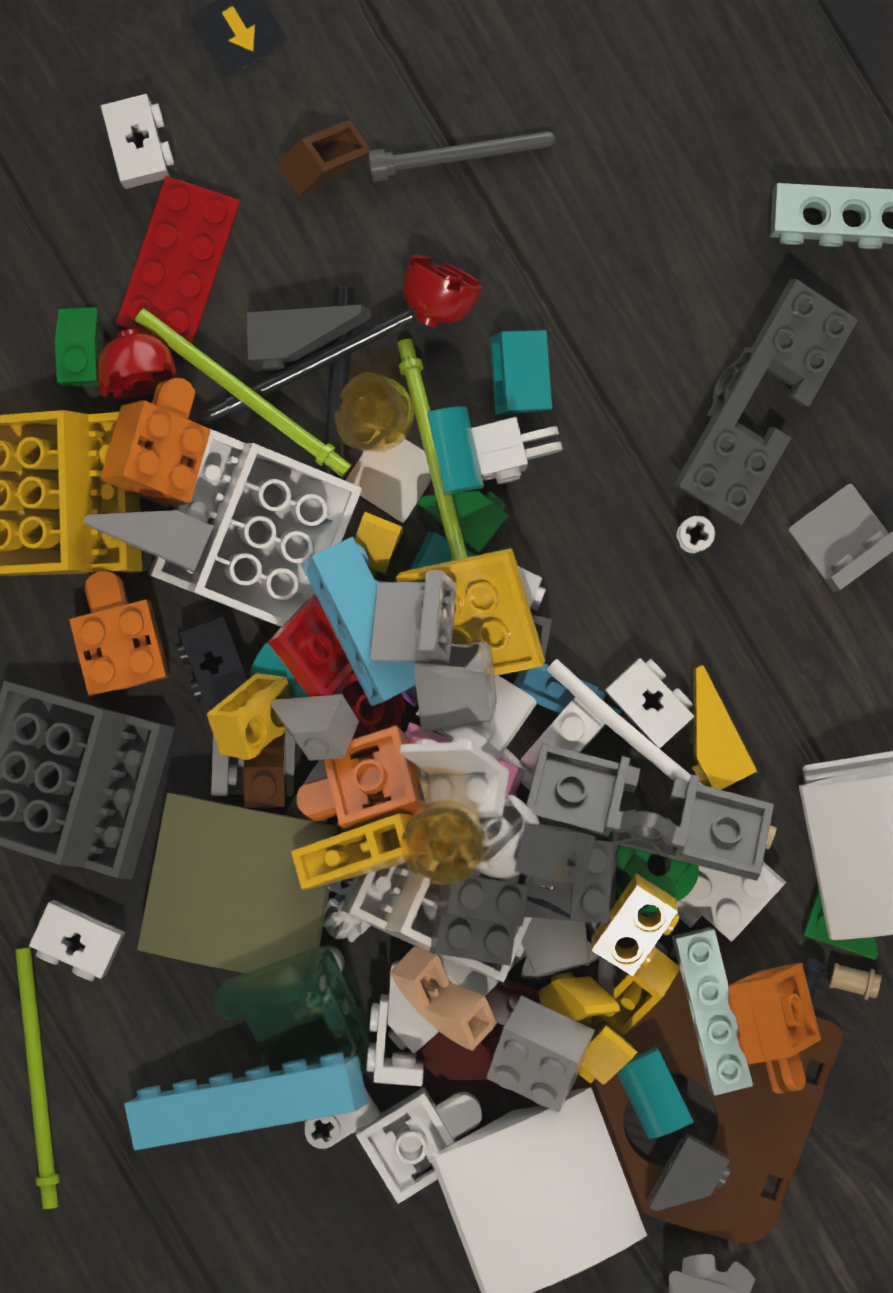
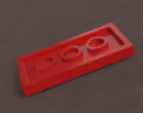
(180, 257)

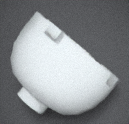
(504, 838)

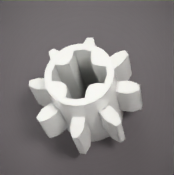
(340, 924)

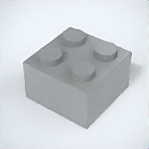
(540, 1054)

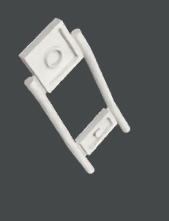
(720, 897)

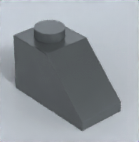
(689, 1174)

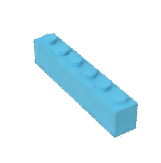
(246, 1102)

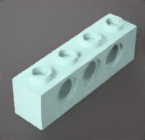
(830, 201)
(709, 1008)

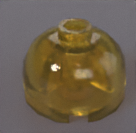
(374, 413)
(443, 842)

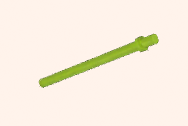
(411, 369)
(323, 453)
(47, 1178)

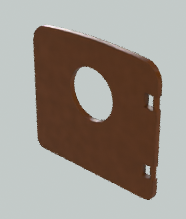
(754, 1124)

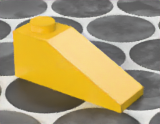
(716, 743)
(352, 853)

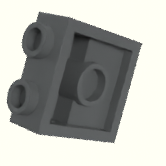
(479, 918)

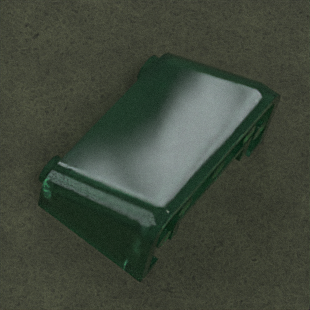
(297, 1010)

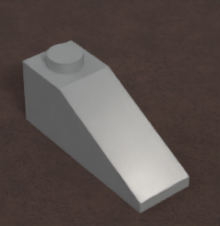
(164, 534)

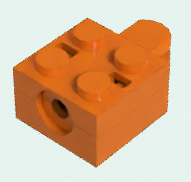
(157, 447)
(114, 638)
(366, 783)
(775, 1022)

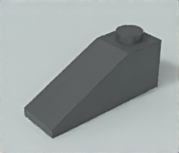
(296, 333)

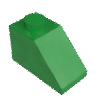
(77, 347)
(477, 516)

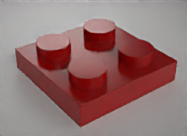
(312, 650)

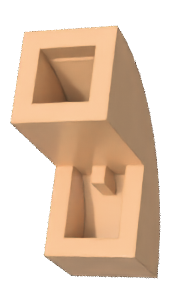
(446, 1006)

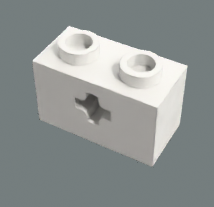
(125, 120)
(655, 724)
(62, 922)

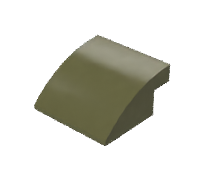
(230, 887)

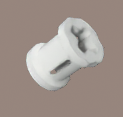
(706, 530)

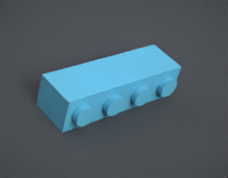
(349, 600)

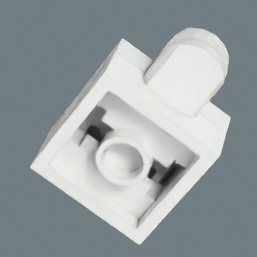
(502, 449)
(411, 1133)

